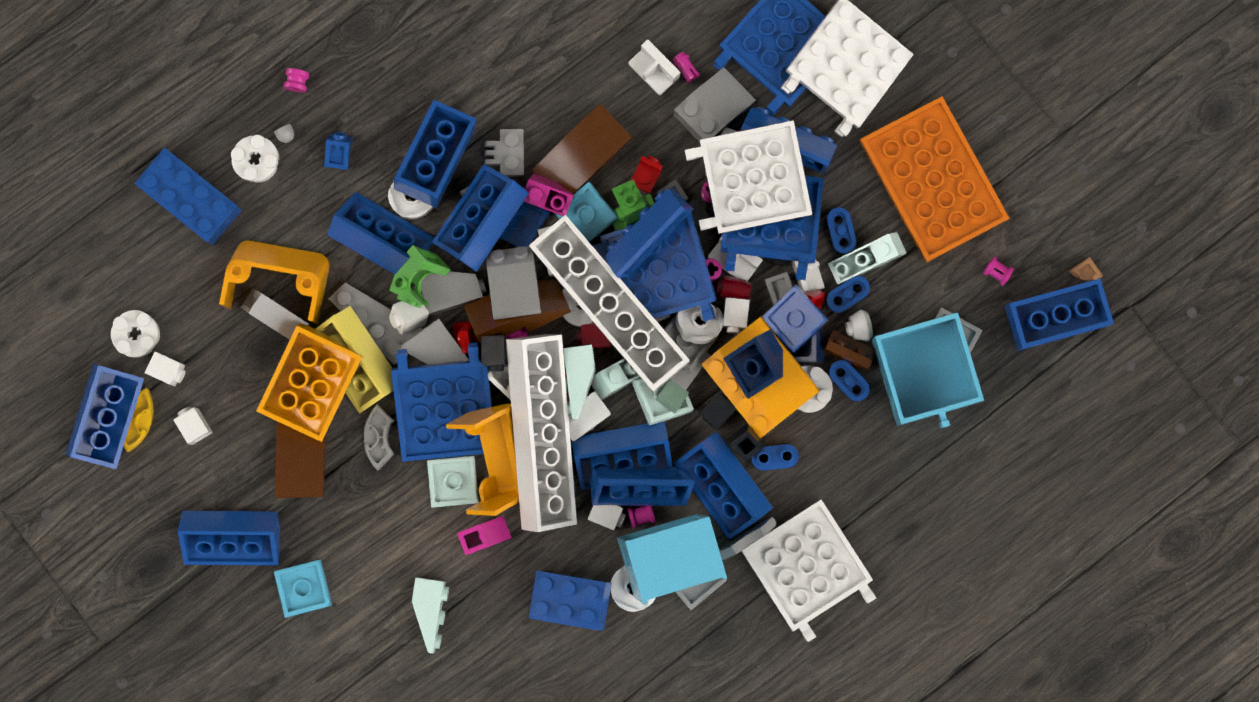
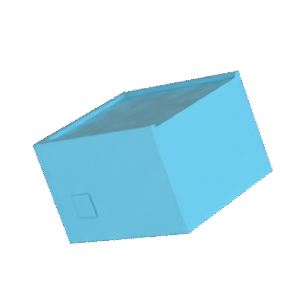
(927, 370)
(671, 557)

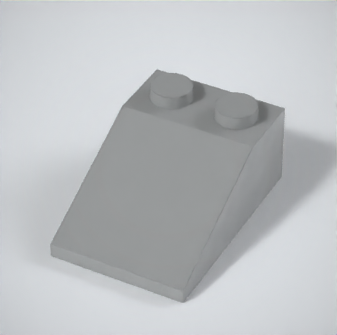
(714, 106)
(513, 282)

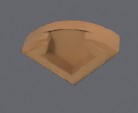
(1086, 271)

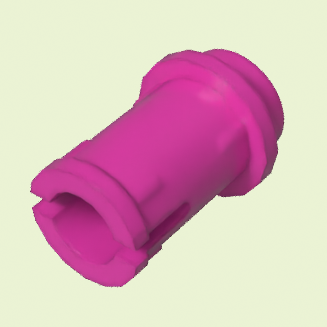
(685, 66)

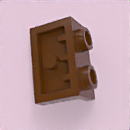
(849, 350)

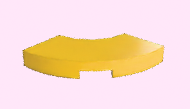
(140, 421)

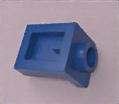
(338, 150)

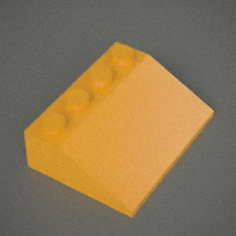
(309, 382)
(774, 402)

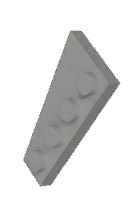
(374, 318)

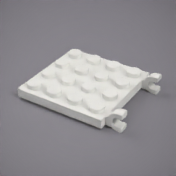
(848, 64)
(754, 177)
(808, 567)

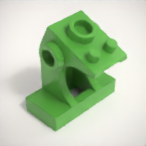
(630, 204)
(413, 272)

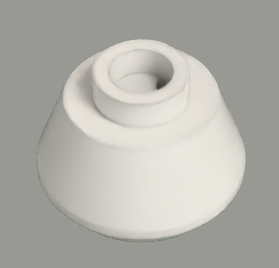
(859, 326)

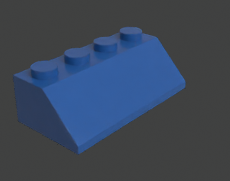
(814, 150)
(480, 217)
(376, 233)
(647, 233)
(104, 416)
(619, 448)
(641, 486)
(724, 486)
(229, 537)

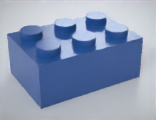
(570, 600)

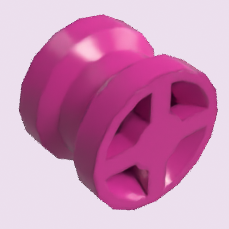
(296, 80)

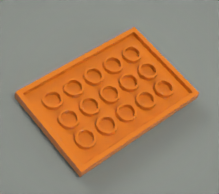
(934, 179)

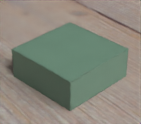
(672, 396)

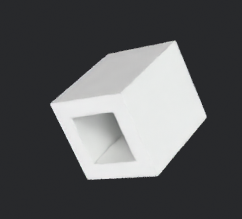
(735, 315)
(407, 317)
(165, 369)
(192, 425)
(607, 515)

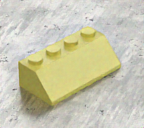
(373, 375)

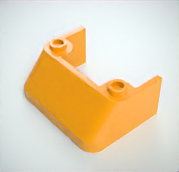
(309, 267)
(497, 440)

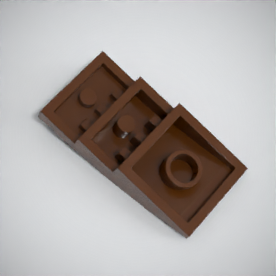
(584, 150)
(551, 303)
(299, 464)

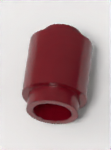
(733, 288)

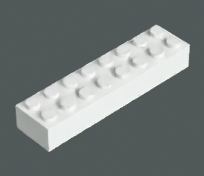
(609, 303)
(541, 432)

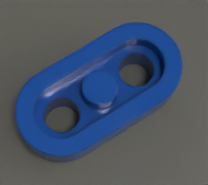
(841, 231)
(847, 294)
(850, 379)
(775, 457)

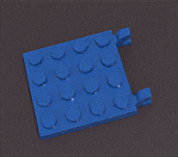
(769, 42)
(784, 240)
(673, 274)
(434, 396)

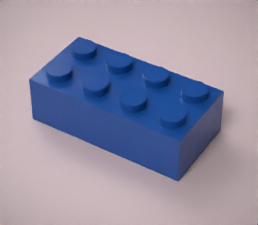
(435, 153)
(188, 196)
(1059, 315)

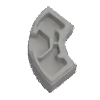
(376, 437)
(747, 537)

